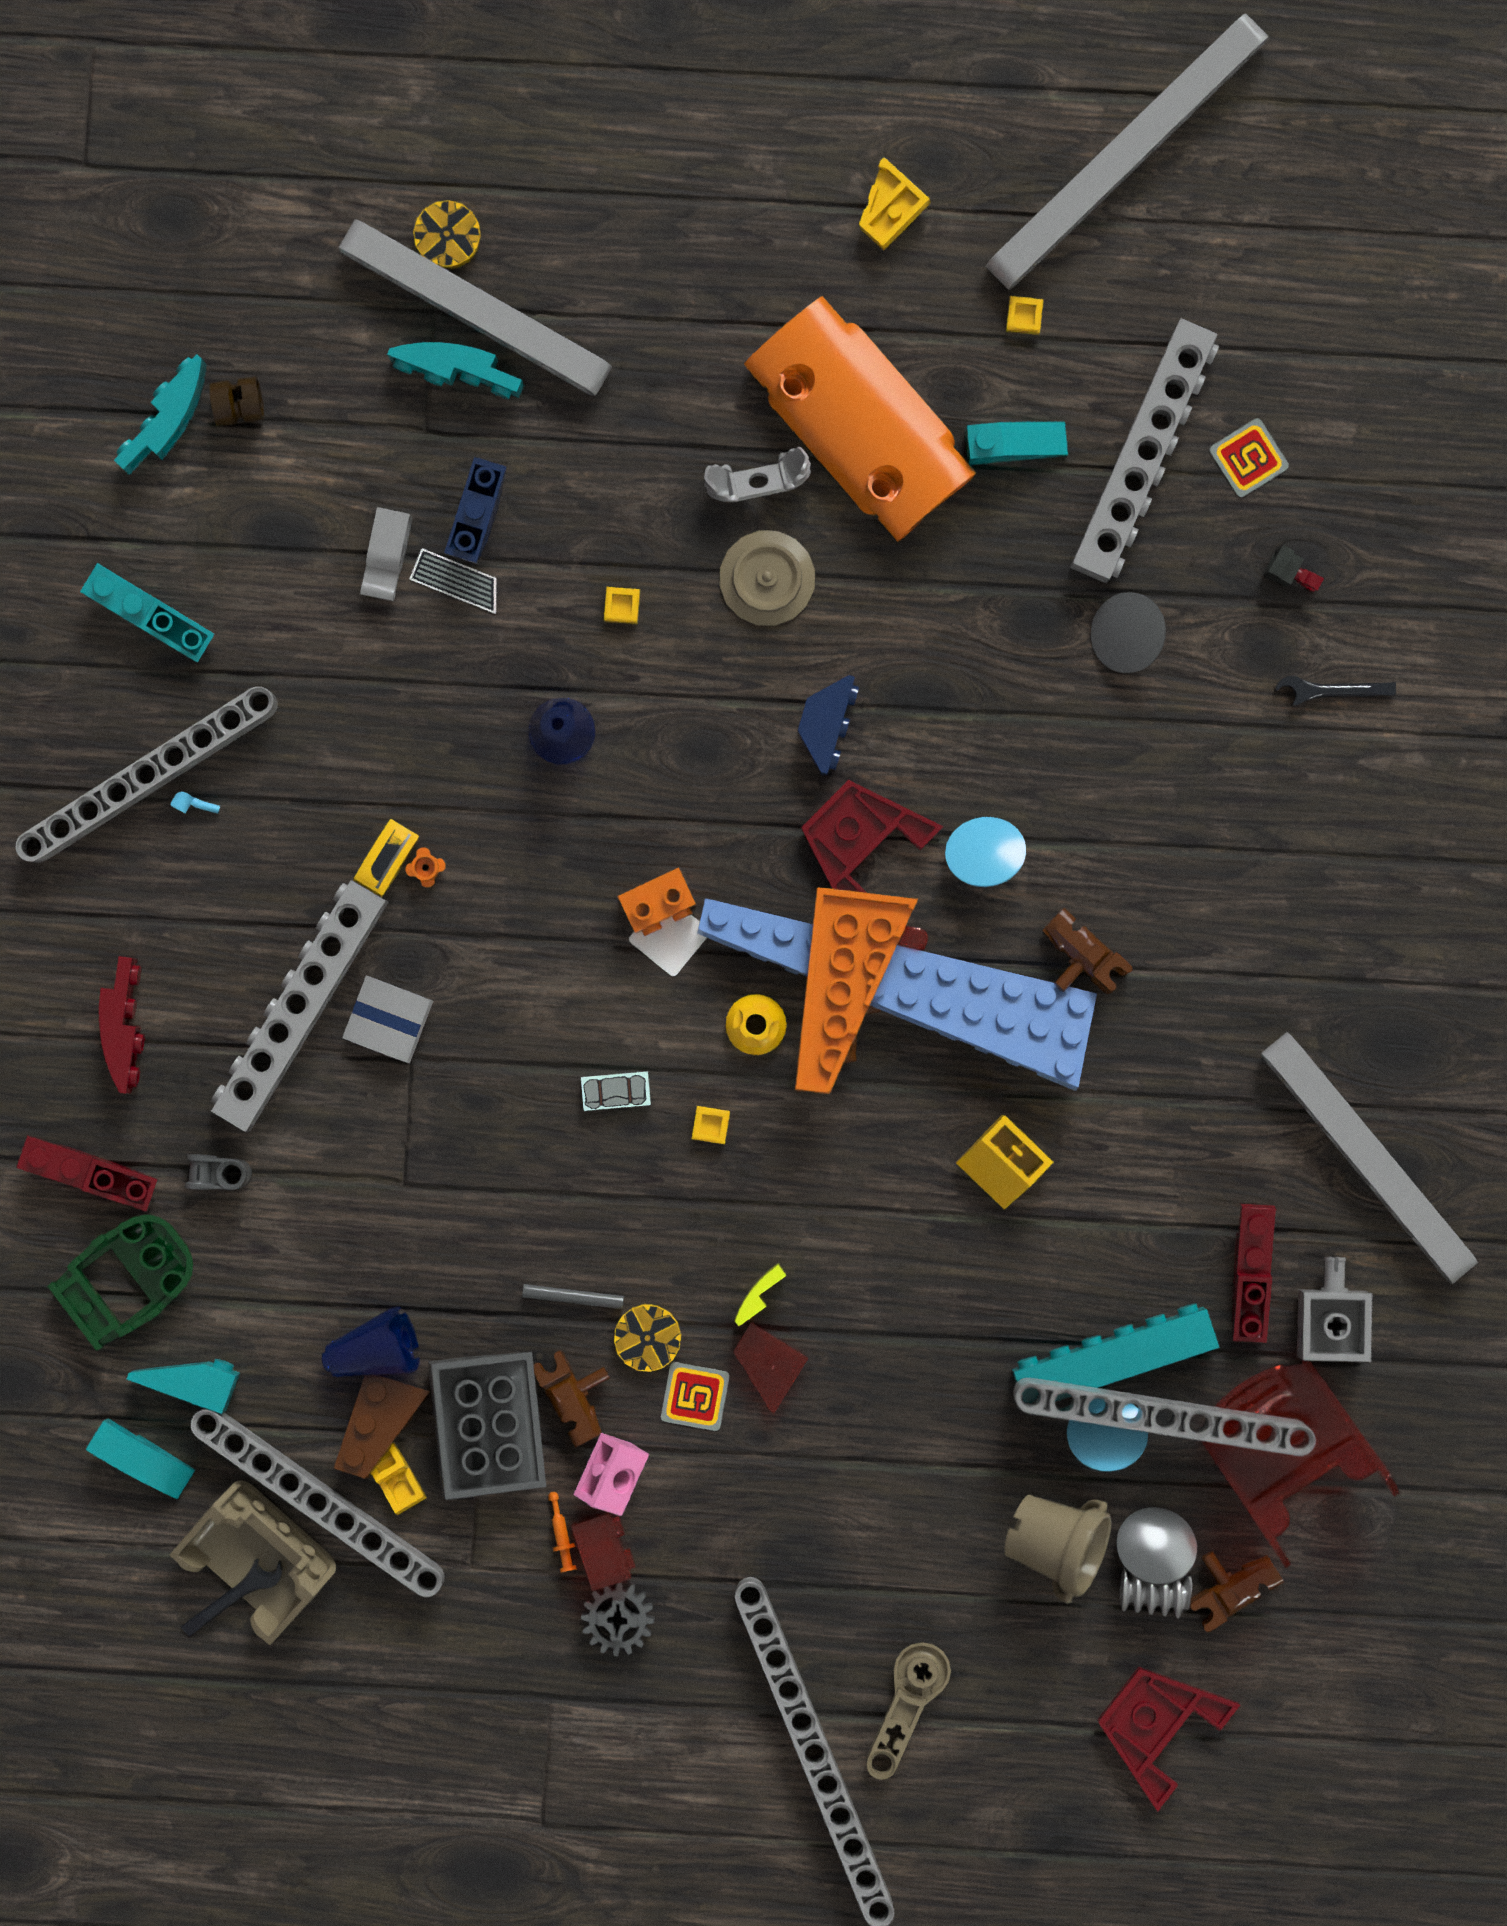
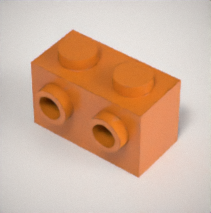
(657, 901)

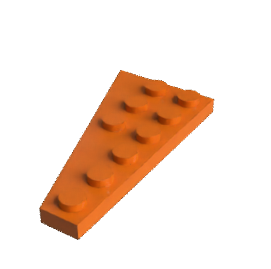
(847, 959)

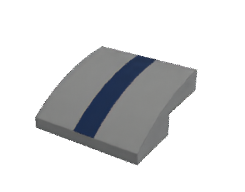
(387, 1019)

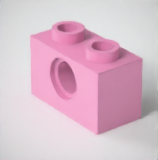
(611, 1474)

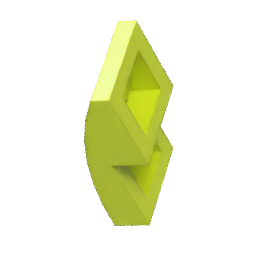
(753, 1302)

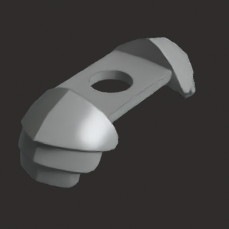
(788, 474)

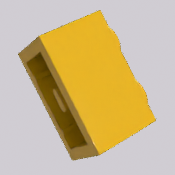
(1004, 1162)

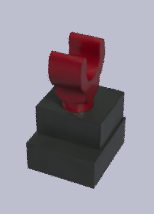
(1285, 568)

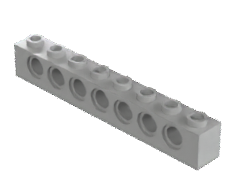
(1186, 339)
(226, 1099)

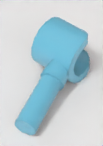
(183, 801)

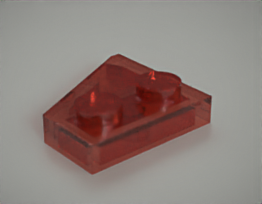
(769, 1363)

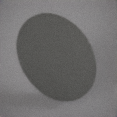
(1128, 632)
(1156, 1545)

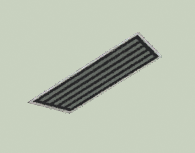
(455, 580)

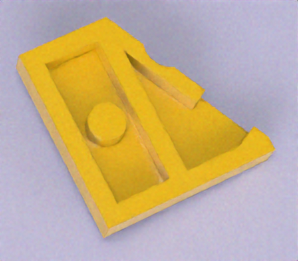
(891, 205)

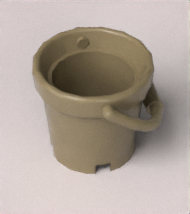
(1060, 1542)

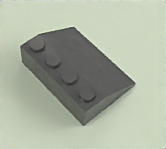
(486, 1424)

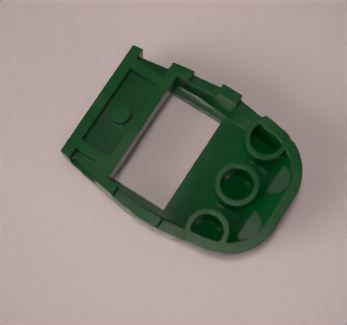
(153, 1257)

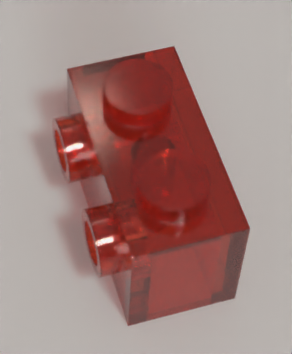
(603, 1550)

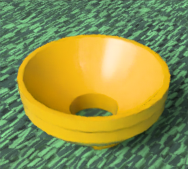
(774, 1029)

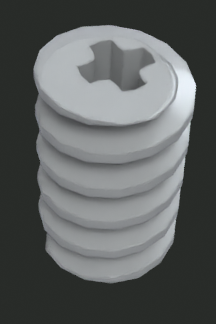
(1165, 1595)

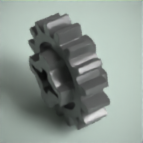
(633, 1619)

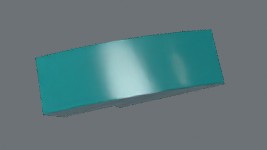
(140, 1459)

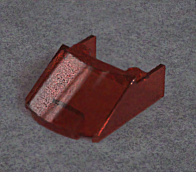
(1267, 1477)

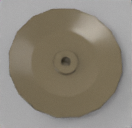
(767, 578)

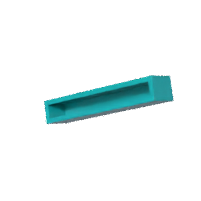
(1125, 1353)

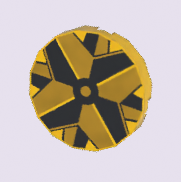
(447, 234)
(647, 1337)

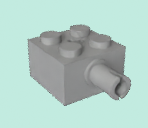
(1319, 1308)

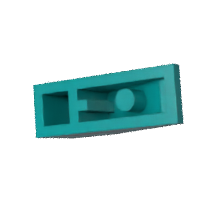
(1014, 441)
(198, 1383)

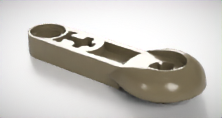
(909, 1700)

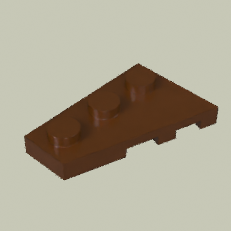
(375, 1423)

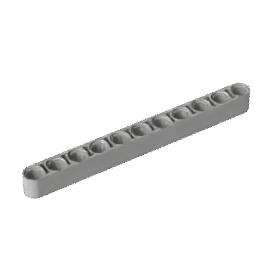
(1127, 151)
(815, 1768)

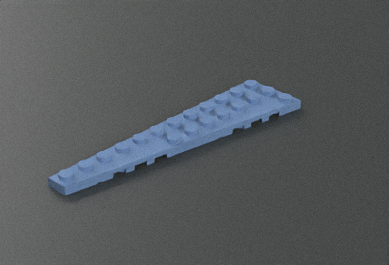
(983, 1006)

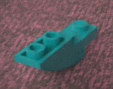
(443, 361)
(176, 406)
(147, 612)

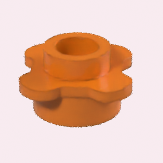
(435, 866)

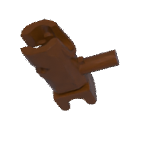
(1085, 954)
(569, 1397)
(1233, 1590)

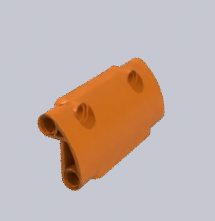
(860, 417)

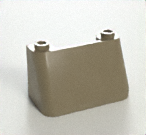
(248, 1528)

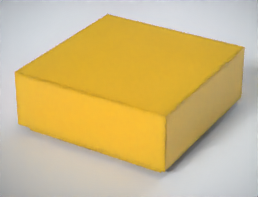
(1024, 315)
(622, 605)
(710, 1125)

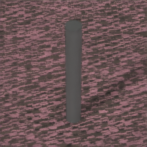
(573, 1296)

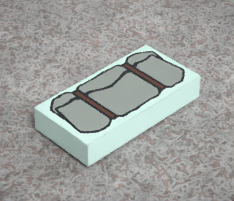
(615, 1091)

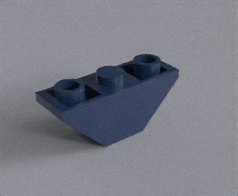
(476, 510)
(825, 722)

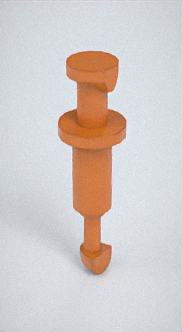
(561, 1535)

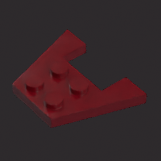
(854, 825)
(1148, 1716)

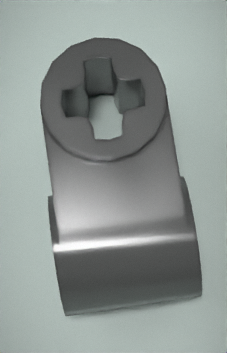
(210, 1172)

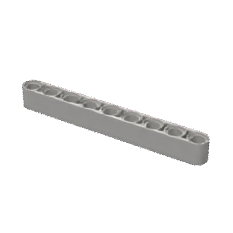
(475, 307)
(131, 780)
(1369, 1158)
(1178, 1424)
(335, 1502)

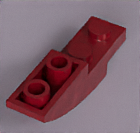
(118, 1039)
(87, 1172)
(1253, 1273)

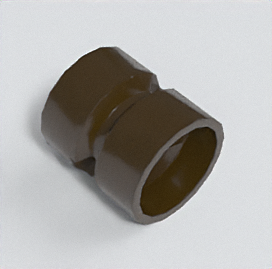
(225, 405)

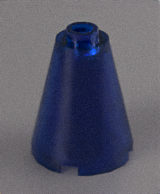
(565, 744)
(375, 1347)

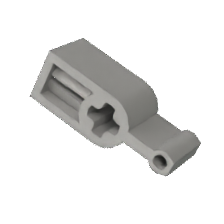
(386, 553)

